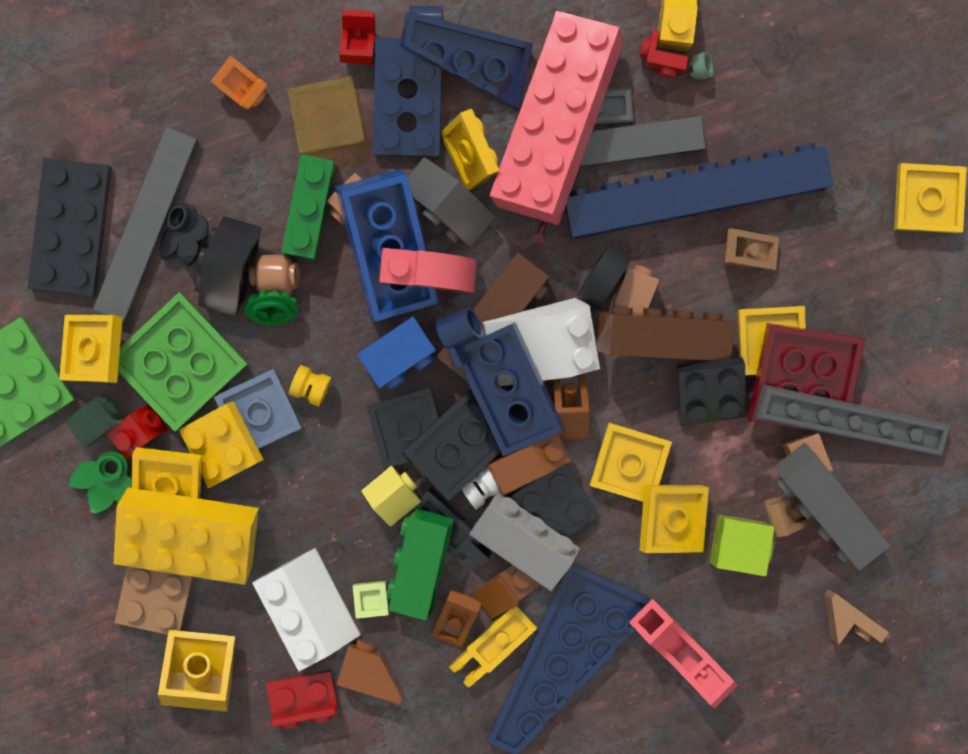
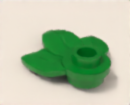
(101, 484)

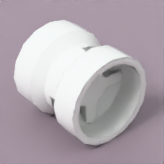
(487, 485)

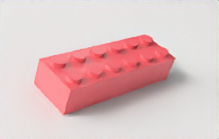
(557, 117)

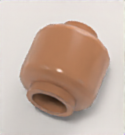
(275, 273)

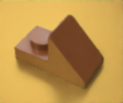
(504, 590)
(456, 618)

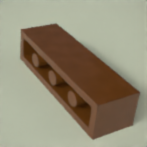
(506, 296)
(664, 335)

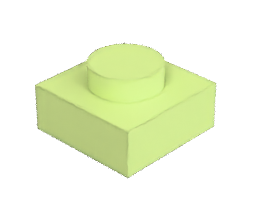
(370, 599)

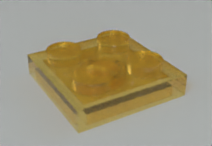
(326, 115)

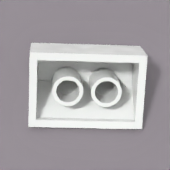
(306, 609)

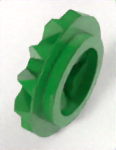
(282, 311)

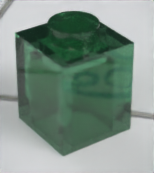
(94, 420)

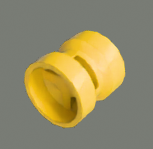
(302, 385)

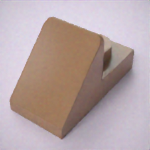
(751, 250)
(785, 515)
(843, 616)

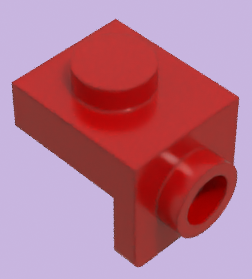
(358, 37)
(665, 63)
(137, 430)

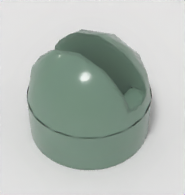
(702, 66)

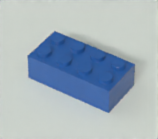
(379, 216)

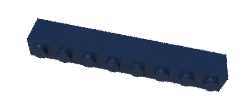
(698, 192)

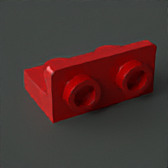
(302, 699)

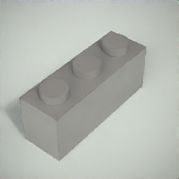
(524, 541)

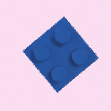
(398, 353)

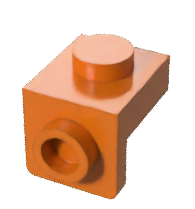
(239, 84)

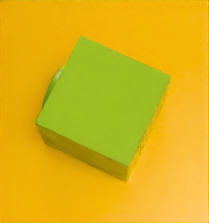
(742, 545)

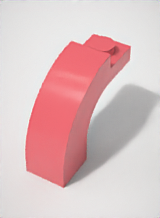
(428, 270)
(683, 653)

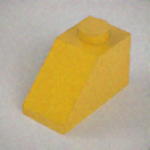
(677, 24)

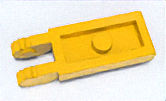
(495, 643)

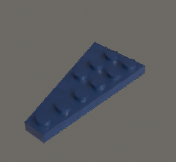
(572, 643)

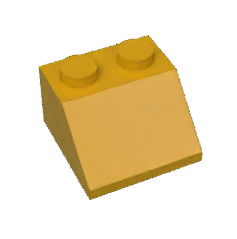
(197, 670)

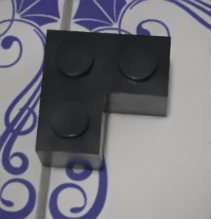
(227, 265)

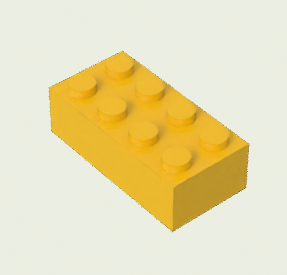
(185, 536)

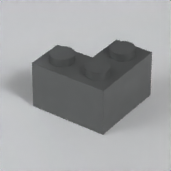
(448, 203)

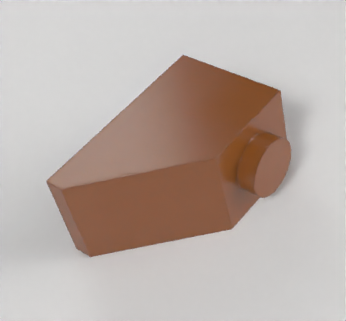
(572, 405)
(528, 464)
(369, 672)

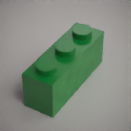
(309, 208)
(419, 564)

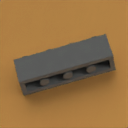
(831, 506)

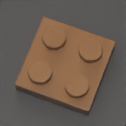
(153, 600)

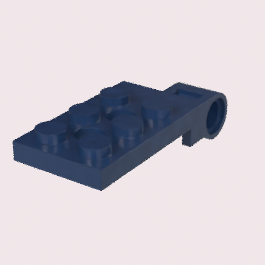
(392, 67)
(482, 361)

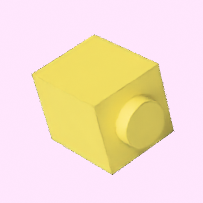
(391, 495)

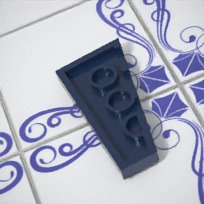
(473, 55)

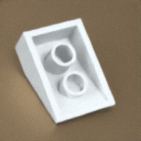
(556, 337)

